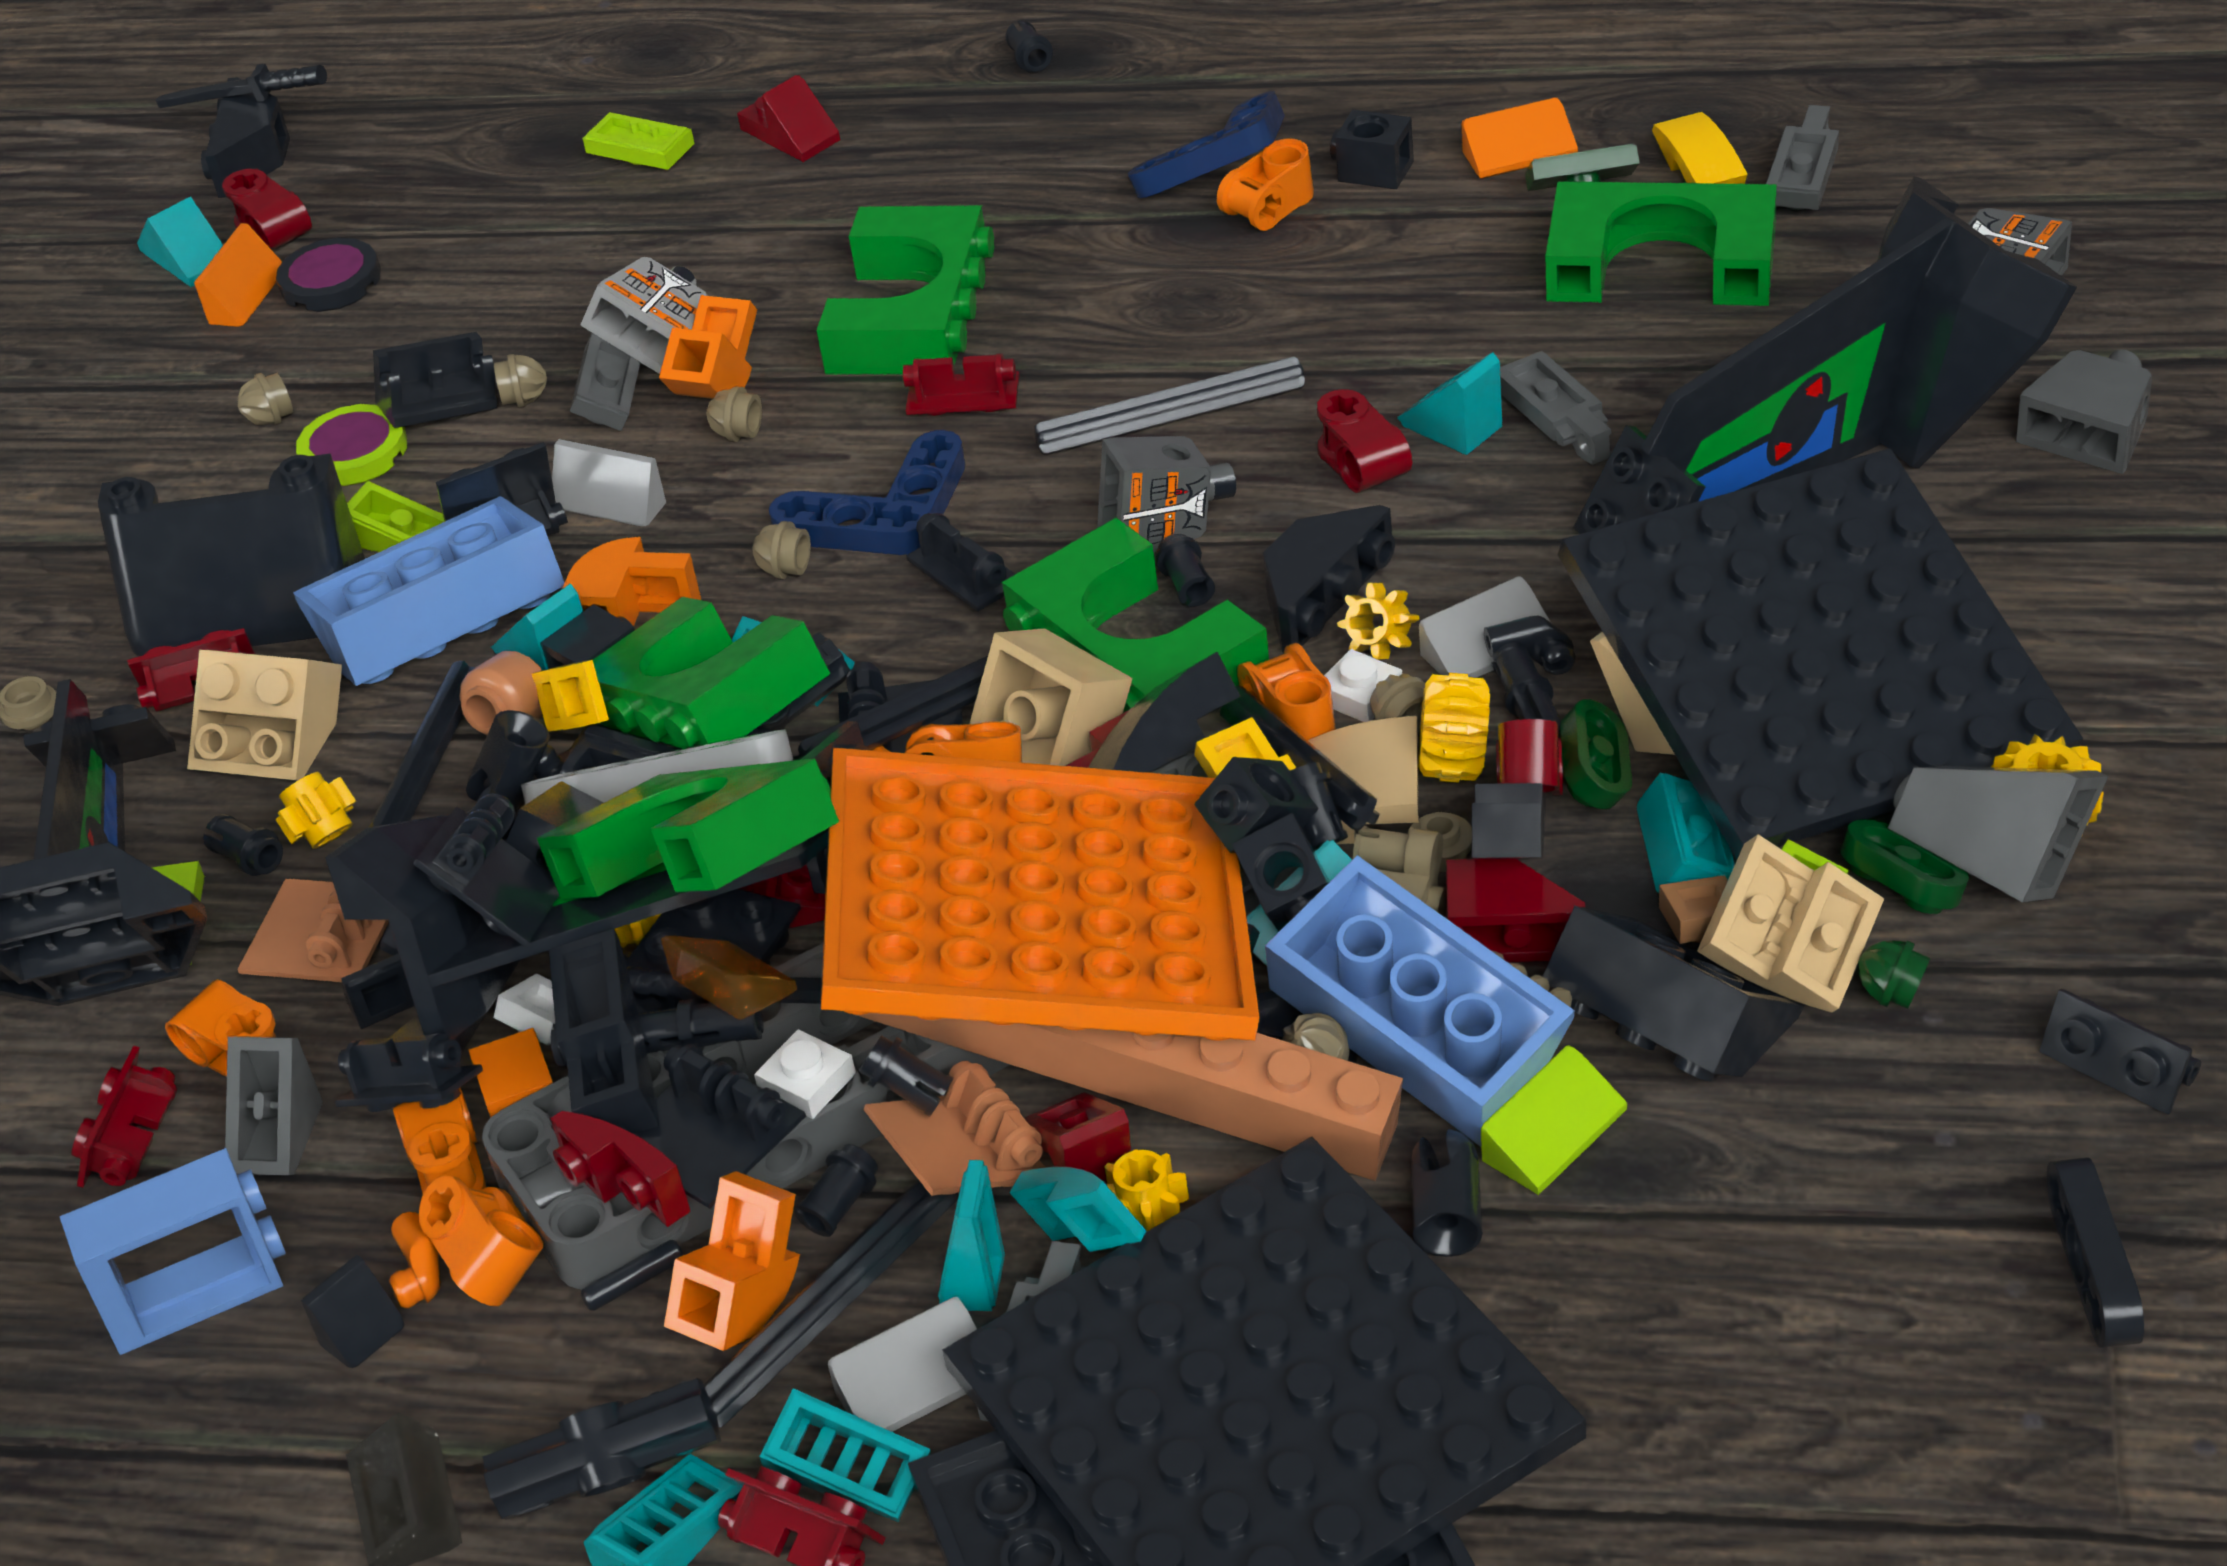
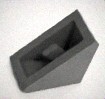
(268, 1104)

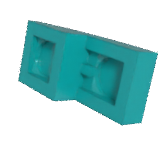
(1076, 1204)

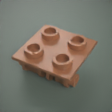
(309, 937)
(967, 1125)

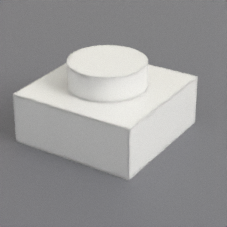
(1354, 681)
(528, 1006)
(806, 1072)

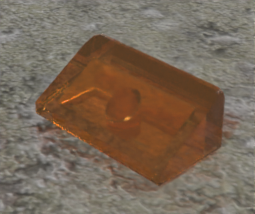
(725, 974)

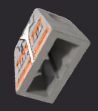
(641, 307)

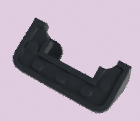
(227, 556)

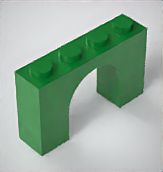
(1603, 218)
(908, 243)
(1105, 575)
(695, 687)
(697, 822)

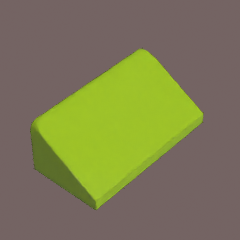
(1550, 1121)

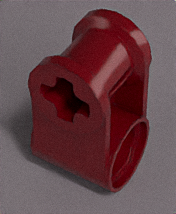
(266, 207)
(1360, 441)
(1530, 754)

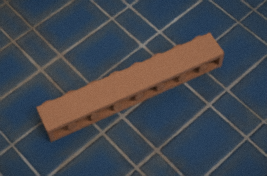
(1235, 1086)

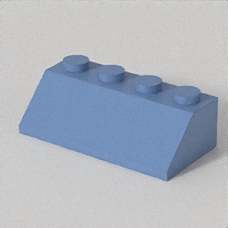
(431, 590)
(1417, 995)

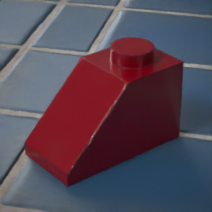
(1508, 907)

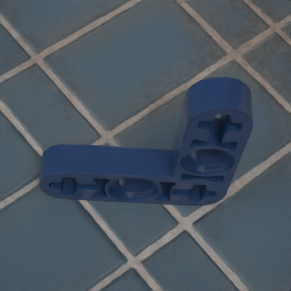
(1248, 130)
(887, 522)

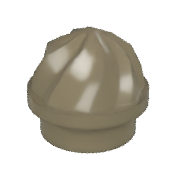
(519, 379)
(264, 400)
(735, 413)
(782, 549)
(1398, 697)
(1319, 1034)

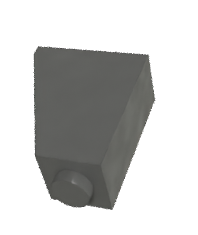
(2000, 822)

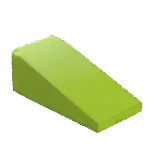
(388, 518)

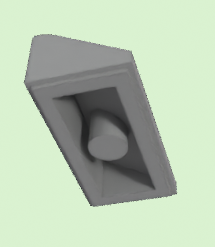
(606, 483)
(1455, 636)
(903, 1368)

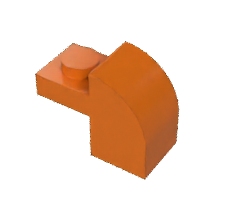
(713, 352)
(632, 581)
(744, 1271)

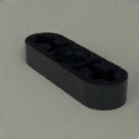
(2095, 1253)

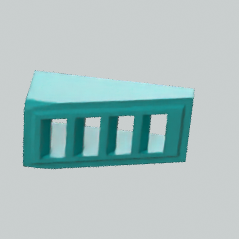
(975, 1244)
(790, 1429)
(619, 1534)

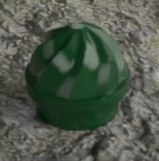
(1892, 971)

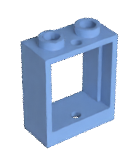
(190, 1288)

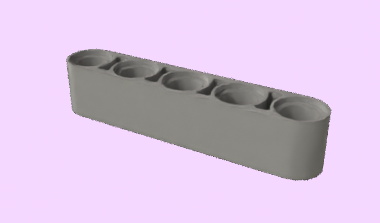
(616, 778)

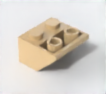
(261, 713)

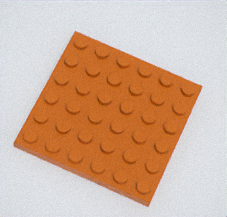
(1032, 898)

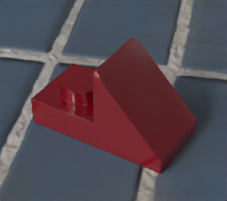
(790, 120)
(1083, 1133)

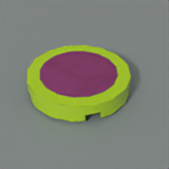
(358, 440)

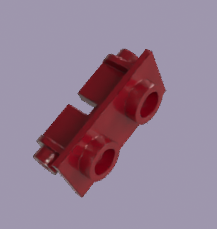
(985, 386)
(168, 672)
(111, 1142)
(772, 1509)

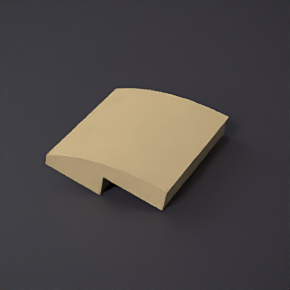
(1383, 761)
(1791, 925)

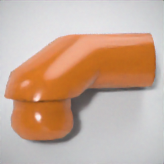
(422, 1277)

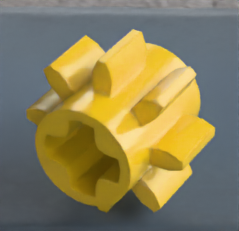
(1395, 625)
(315, 810)
(1147, 1186)

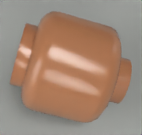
(497, 686)

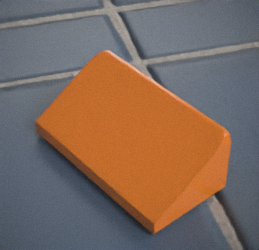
(1516, 136)
(237, 278)

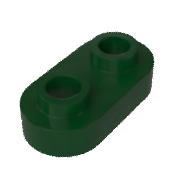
(1595, 755)
(1912, 871)

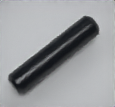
(631, 1275)

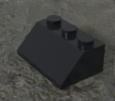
(1667, 994)

